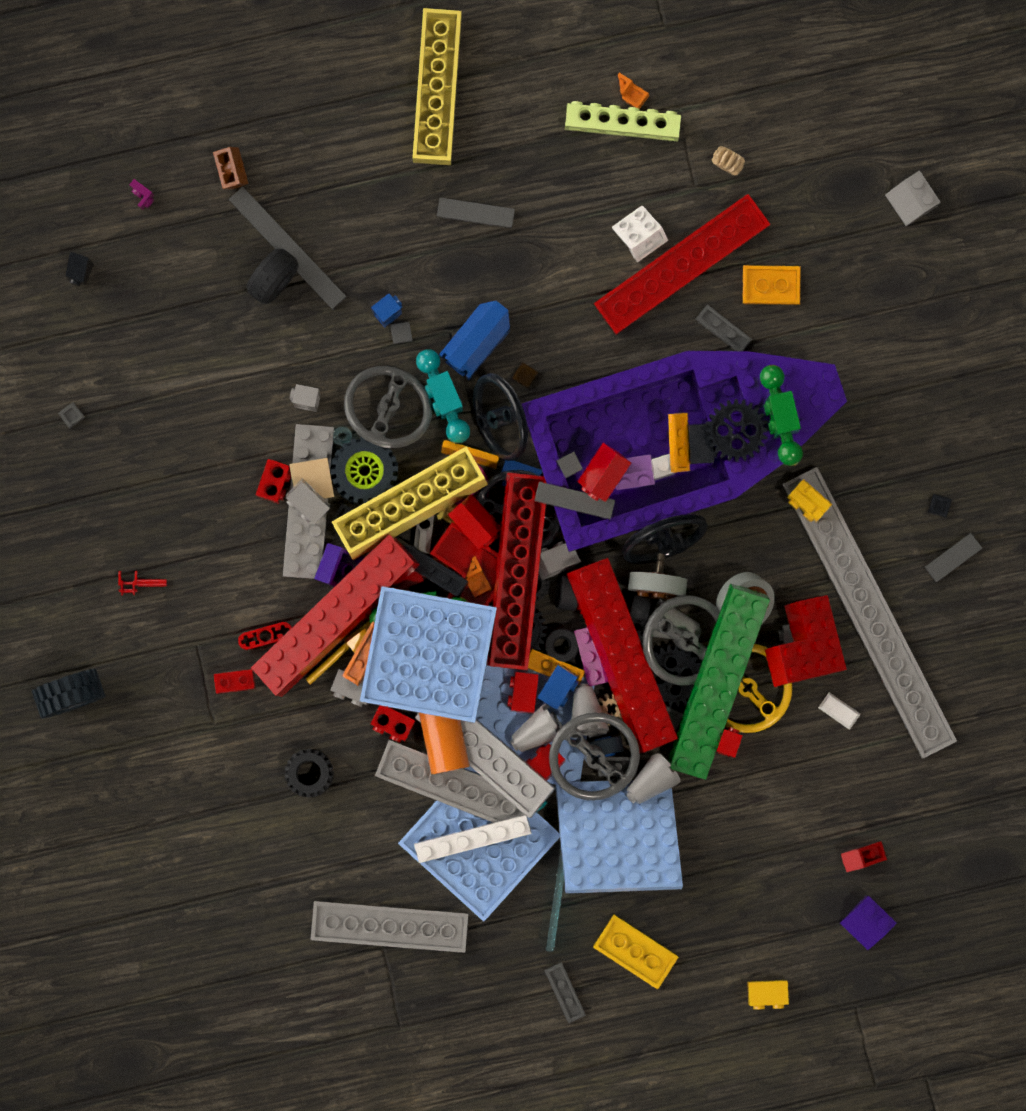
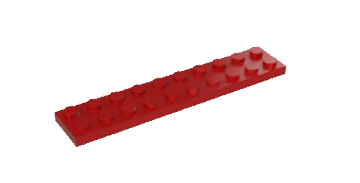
(681, 264)

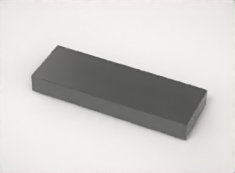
(723, 329)
(953, 557)
(565, 992)

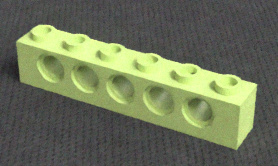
(613, 127)

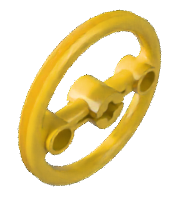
(777, 712)

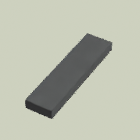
(475, 213)
(573, 500)

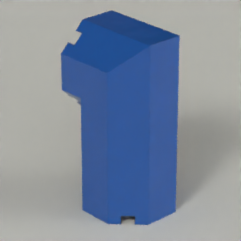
(477, 338)

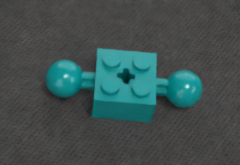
(444, 395)

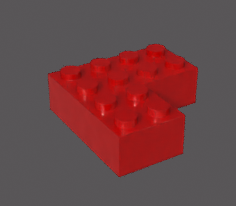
(456, 553)
(814, 644)

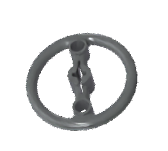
(374, 436)
(654, 623)
(570, 729)

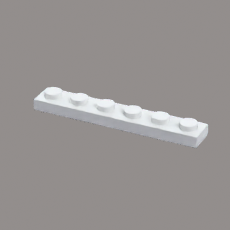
(472, 838)

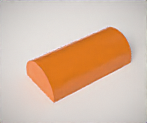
(444, 743)

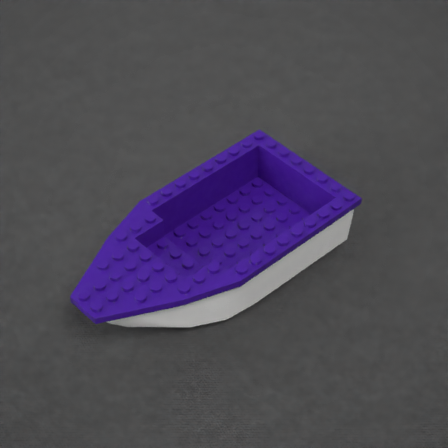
(632, 417)

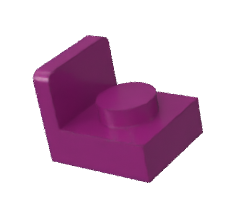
(139, 190)

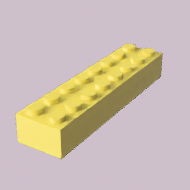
(437, 86)
(410, 502)

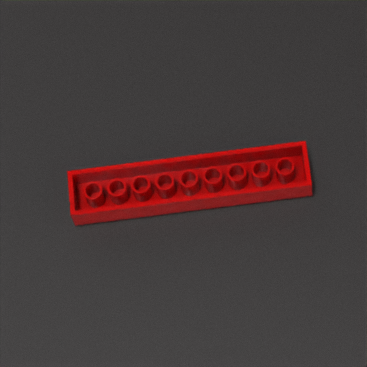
(517, 572)
(334, 616)
(622, 654)

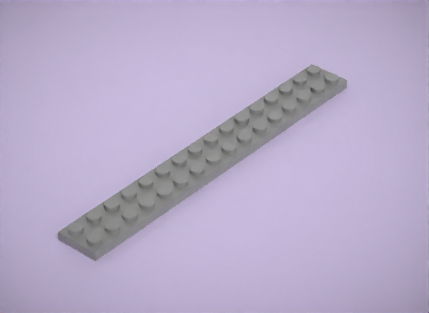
(875, 623)

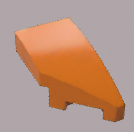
(632, 93)
(477, 581)

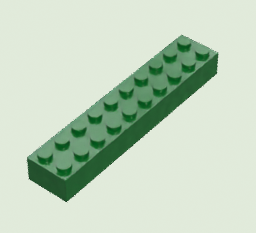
(718, 681)

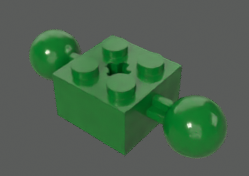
(782, 415)

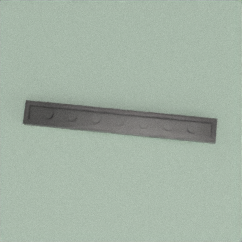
(280, 239)

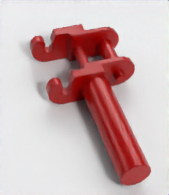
(139, 582)

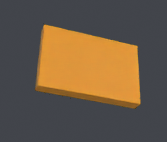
(771, 285)

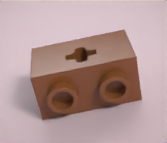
(230, 168)

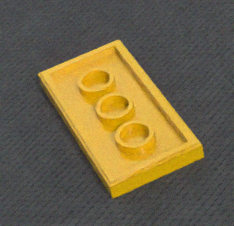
(635, 952)

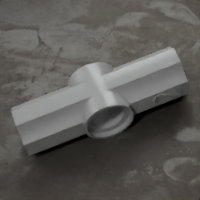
(423, 537)

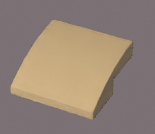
(316, 474)

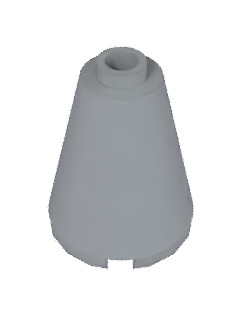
(679, 620)
(586, 702)
(537, 730)
(652, 780)

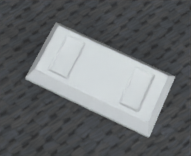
(839, 710)

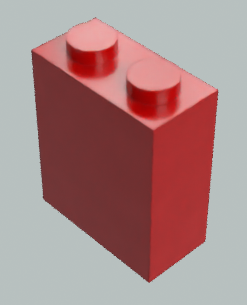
(603, 473)
(475, 522)

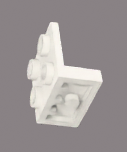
(640, 233)

